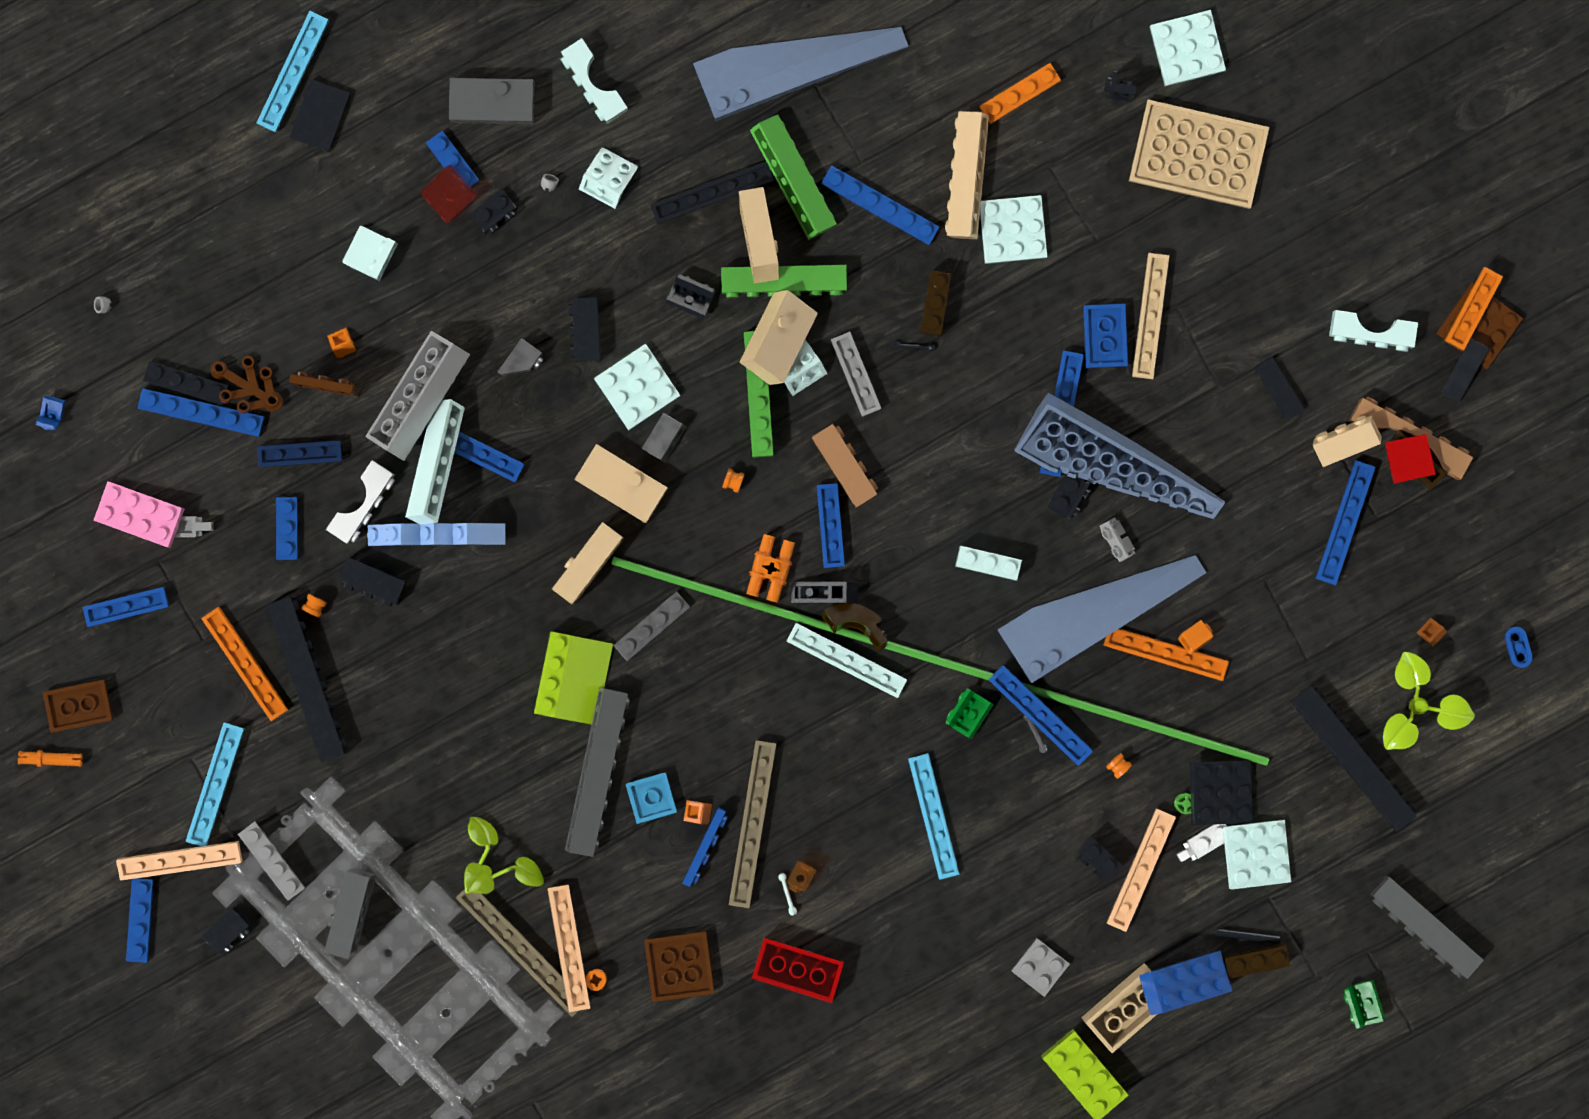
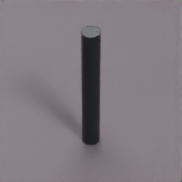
(1248, 935)

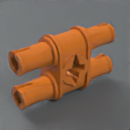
(764, 557)

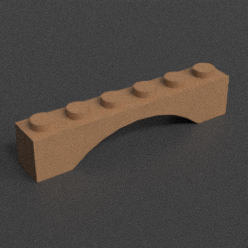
(1450, 459)

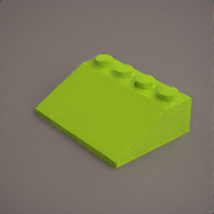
(572, 677)

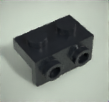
(690, 296)

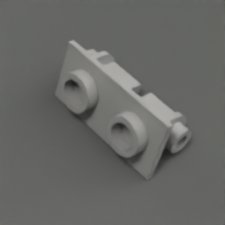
(1120, 547)

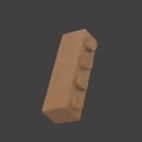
(844, 466)

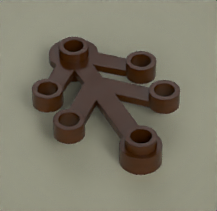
(249, 387)

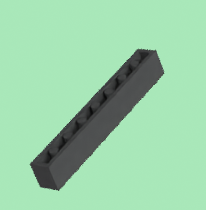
(596, 772)

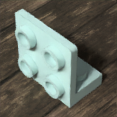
(607, 177)
(370, 253)
(805, 370)

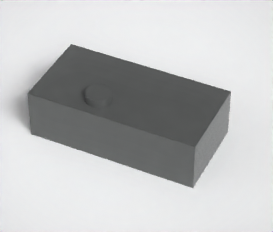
(491, 101)
(349, 913)

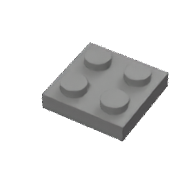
(1040, 967)

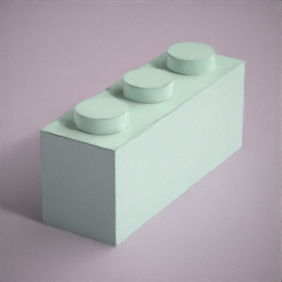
(988, 563)

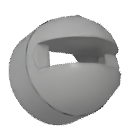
(549, 181)
(102, 305)

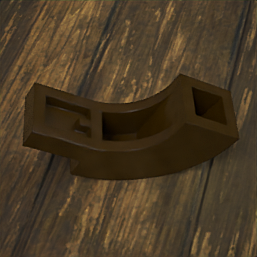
(857, 617)

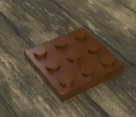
(1492, 330)
(324, 384)
(679, 966)

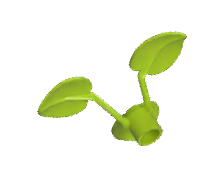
(1454, 711)
(479, 877)

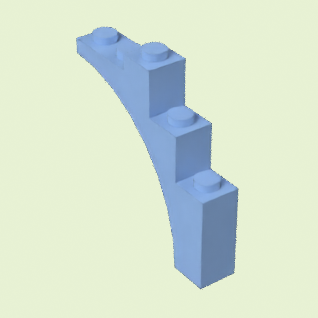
(436, 534)

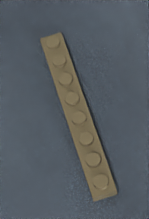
(752, 824)
(516, 945)

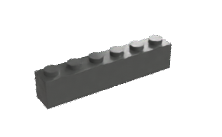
(1427, 927)

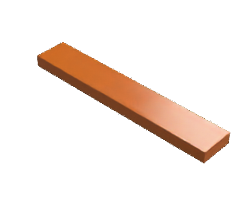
(1167, 654)
(245, 664)

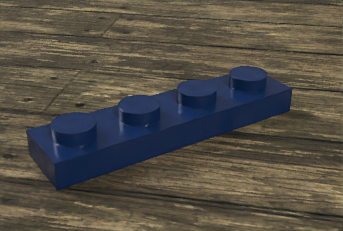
(299, 454)

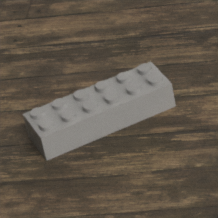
(417, 395)

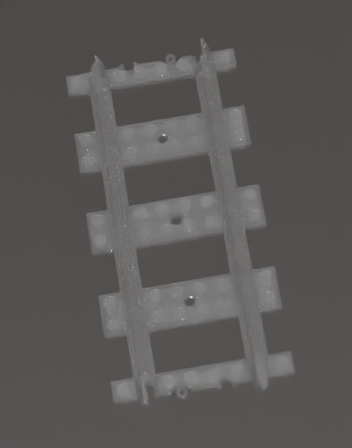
(354, 986)

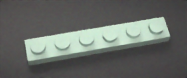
(846, 660)

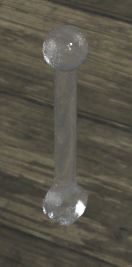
(1042, 748)

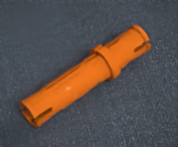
(40, 758)

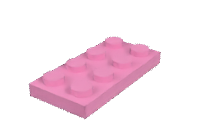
(139, 514)

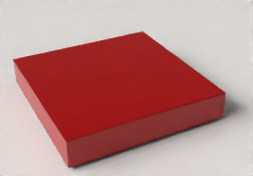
(1409, 458)

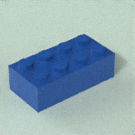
(1185, 983)

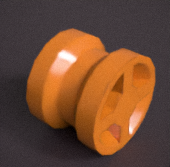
(733, 480)
(314, 605)
(1118, 765)
(596, 976)

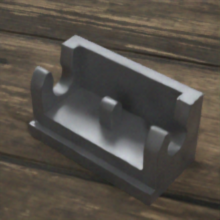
(664, 437)

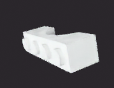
(376, 481)

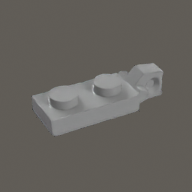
(192, 527)

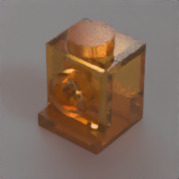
(803, 869)

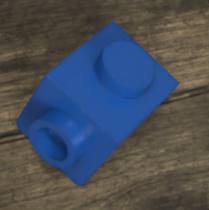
(51, 413)

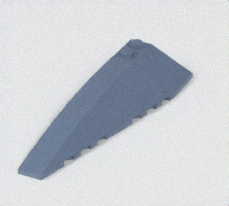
(763, 72)
(1090, 450)
(1065, 627)

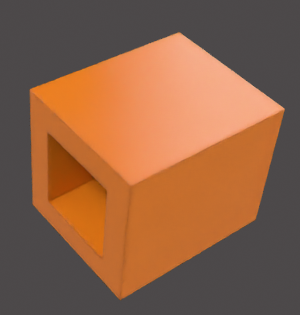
(1196, 637)

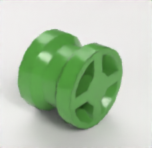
(1185, 806)

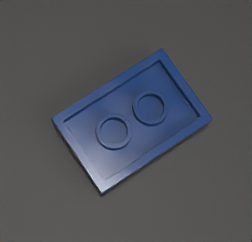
(1105, 336)

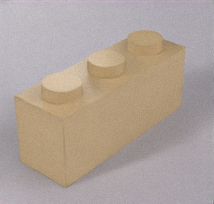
(1347, 440)

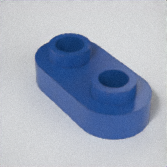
(1520, 646)

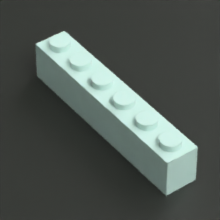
(435, 463)

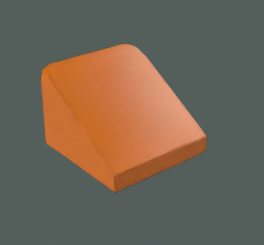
(341, 343)
(697, 812)

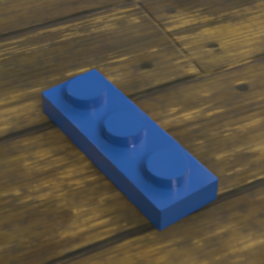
(448, 155)
(286, 528)

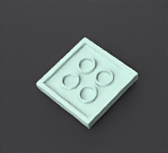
(1187, 48)
(1013, 229)
(637, 387)
(1256, 854)

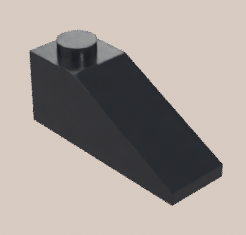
(824, 592)

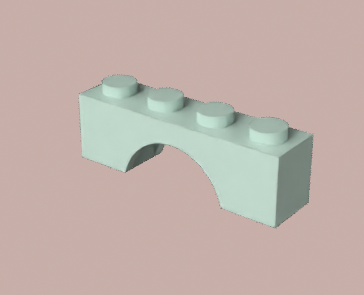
(608, 103)
(1347, 326)

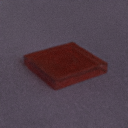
(448, 194)

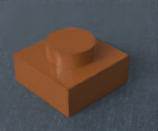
(1431, 632)

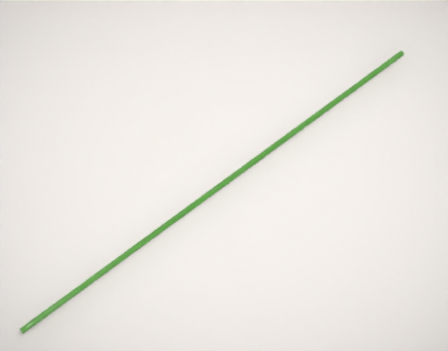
(939, 661)

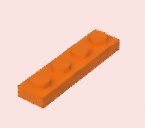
(1020, 93)
(1473, 308)

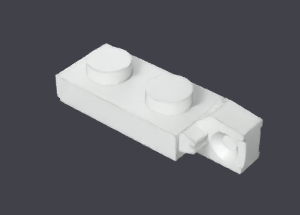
(1202, 842)

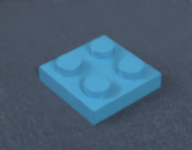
(651, 798)

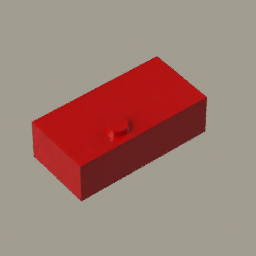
(797, 970)

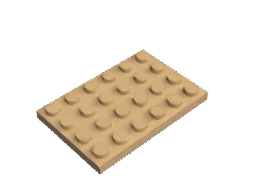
(1198, 154)

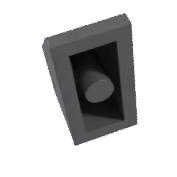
(521, 359)

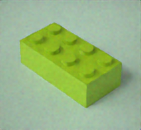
(1084, 1075)

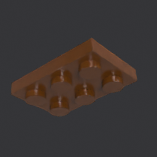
(77, 706)

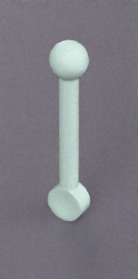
(792, 910)

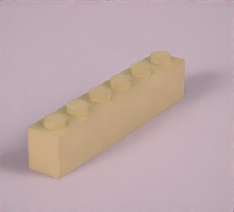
(967, 175)

